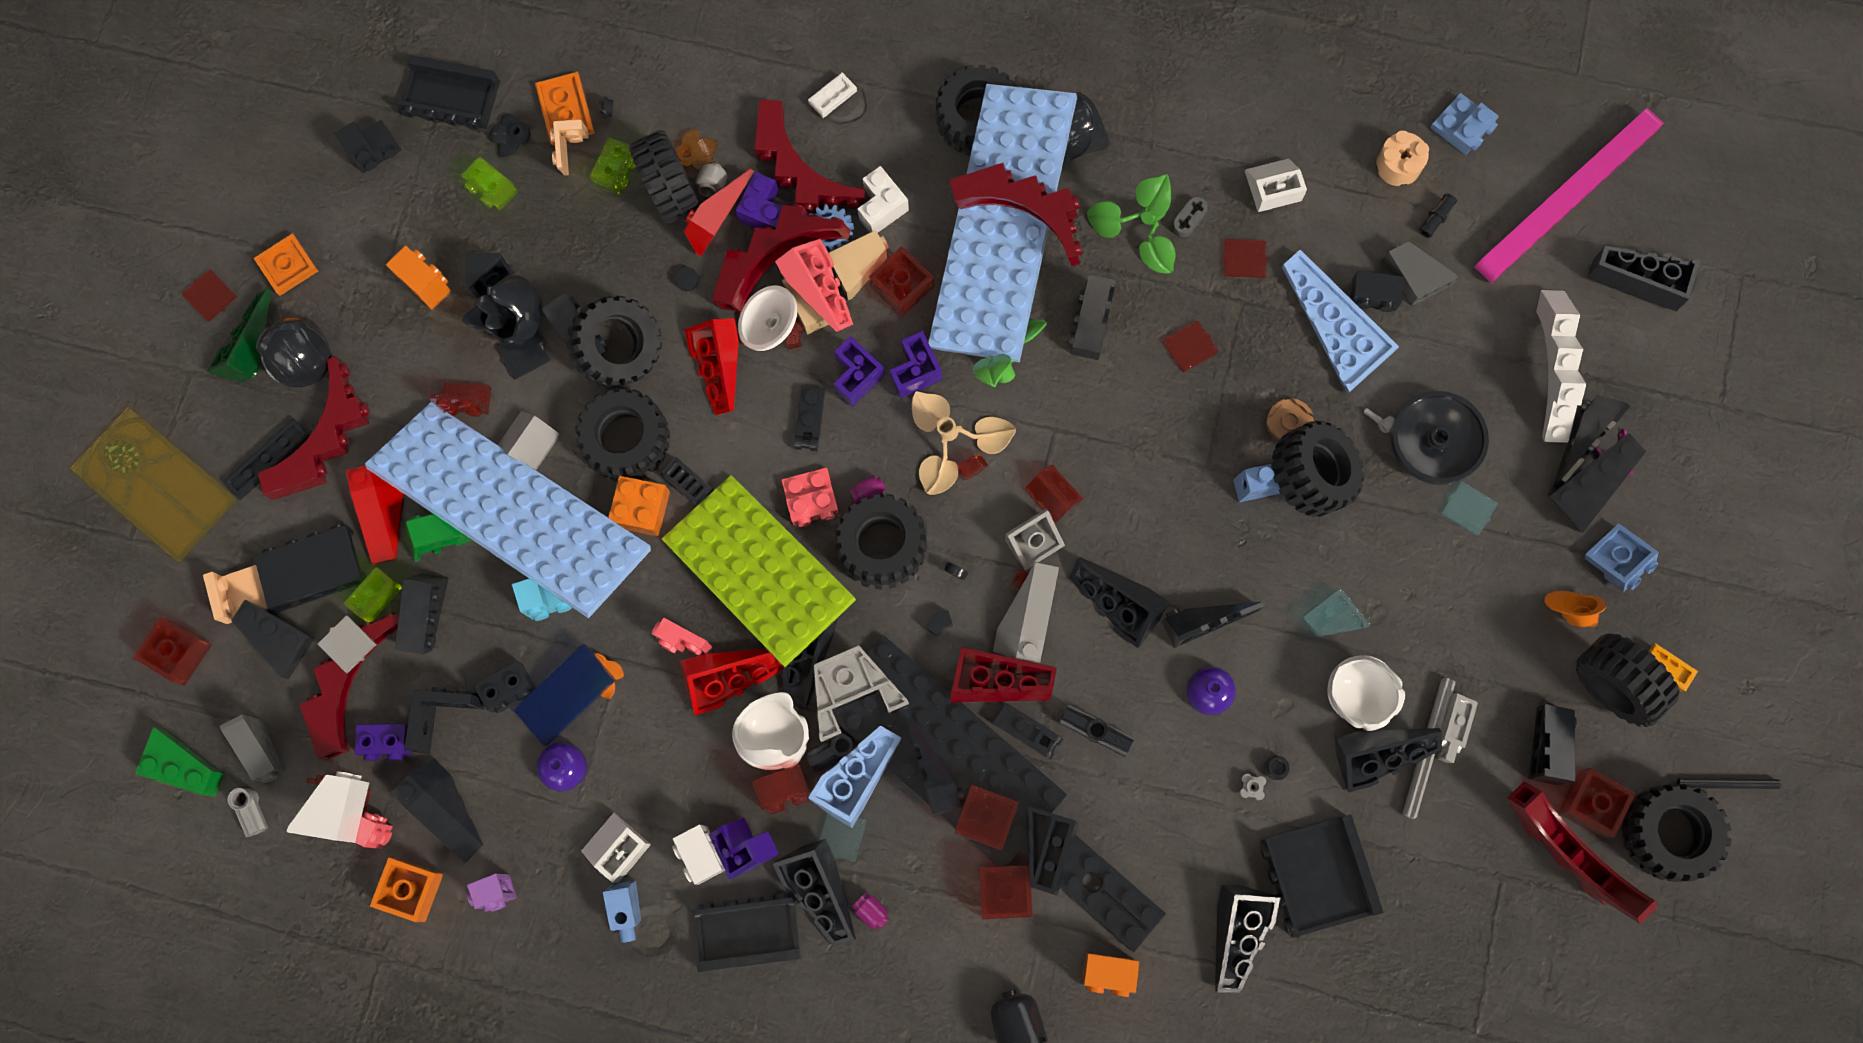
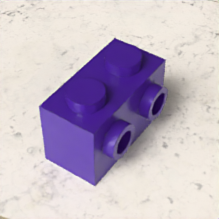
(381, 741)

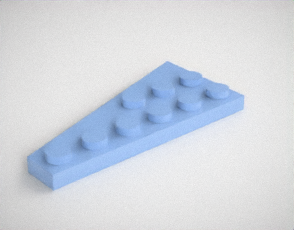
(1346, 333)

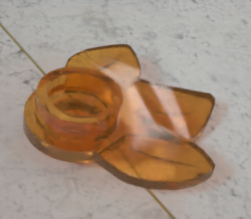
(700, 149)

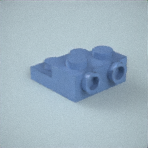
(1465, 124)
(1623, 558)

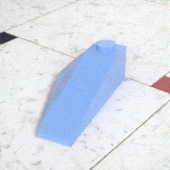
(852, 781)

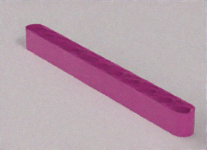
(1569, 195)

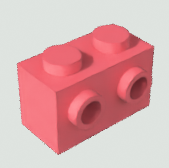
(373, 831)

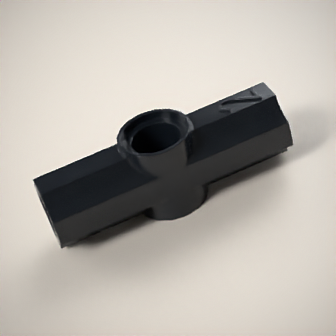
(1081, 723)

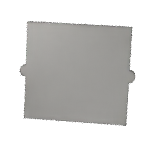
(347, 644)

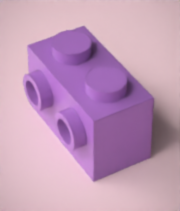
(491, 892)

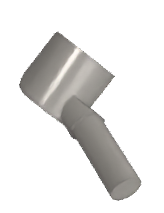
(1384, 424)

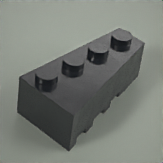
(1594, 485)

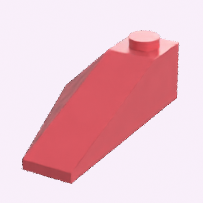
(810, 274)

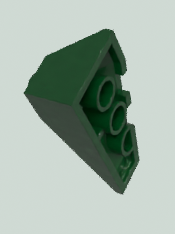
(240, 357)

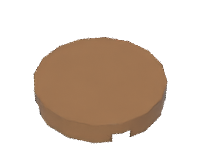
(1287, 416)

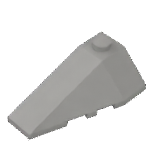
(1026, 621)

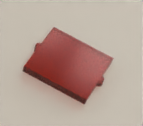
(1245, 258)
(209, 295)
(1190, 346)

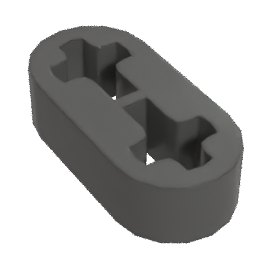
(1185, 214)

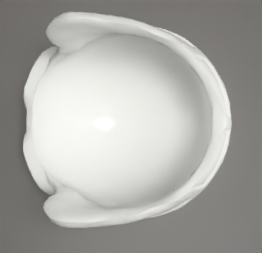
(1365, 692)
(771, 733)

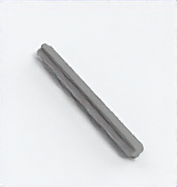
(1423, 767)

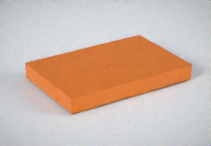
(563, 100)

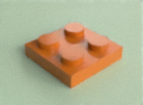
(286, 264)

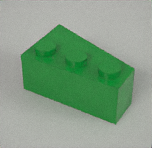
(431, 534)
(176, 764)

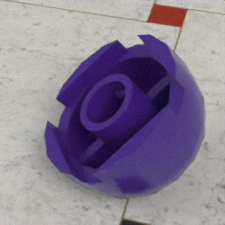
(1211, 691)
(561, 766)

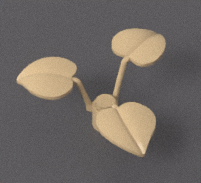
(934, 411)

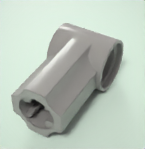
(249, 814)

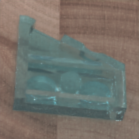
(1335, 616)

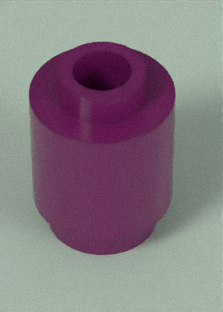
(868, 488)
(871, 911)

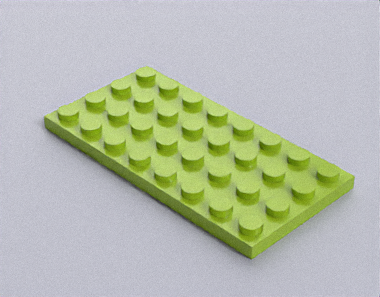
(758, 570)

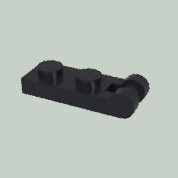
(809, 418)
(1027, 730)

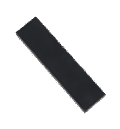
(268, 456)

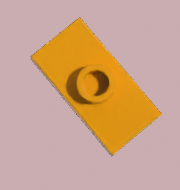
(1682, 672)

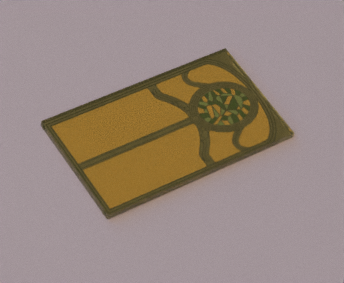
(153, 484)

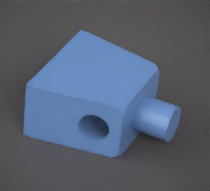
(1258, 481)
(623, 898)

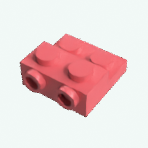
(810, 497)
(677, 638)

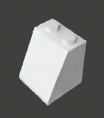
(333, 809)

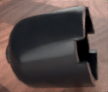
(1017, 1019)

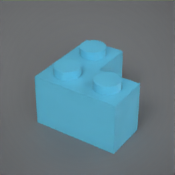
(536, 601)

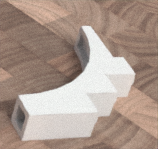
(1564, 354)

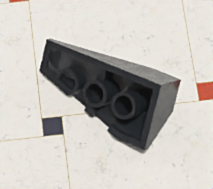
(1126, 603)
(1197, 622)
(1242, 924)

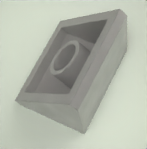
(528, 440)
(1034, 539)

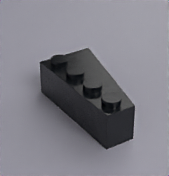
(1646, 275)

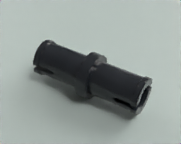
(1438, 215)

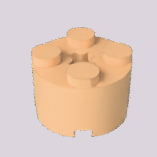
(1402, 158)

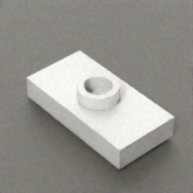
(832, 95)

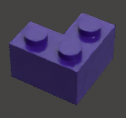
(757, 204)
(920, 370)
(861, 374)
(740, 850)

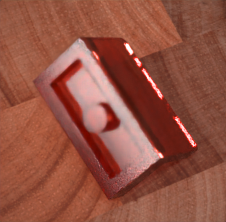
(1053, 492)

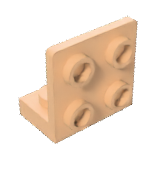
(569, 130)
(229, 592)

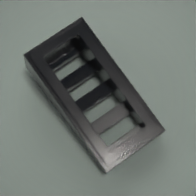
(672, 468)

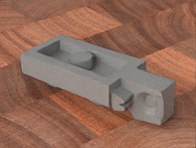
(1456, 726)

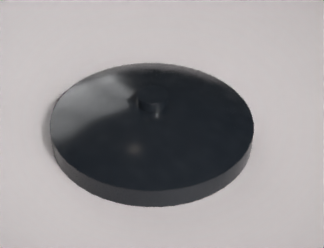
(1439, 437)

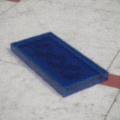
(564, 695)

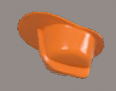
(1576, 608)

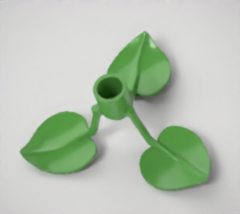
(1154, 195)
(999, 367)

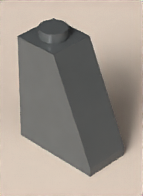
(1420, 271)
(253, 747)

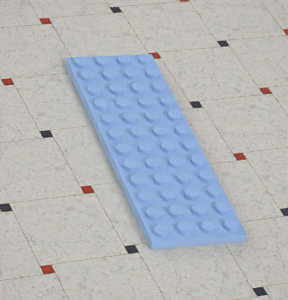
(995, 247)
(509, 509)

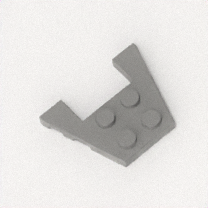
(846, 679)

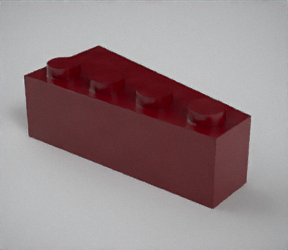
(1000, 679)

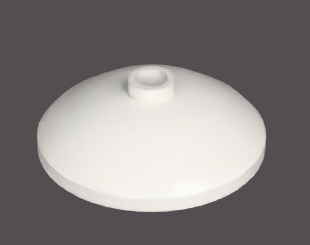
(767, 318)

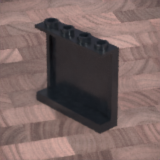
(1321, 876)

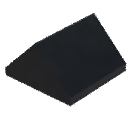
(485, 270)

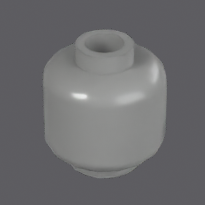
(710, 179)

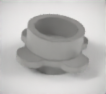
(1246, 790)

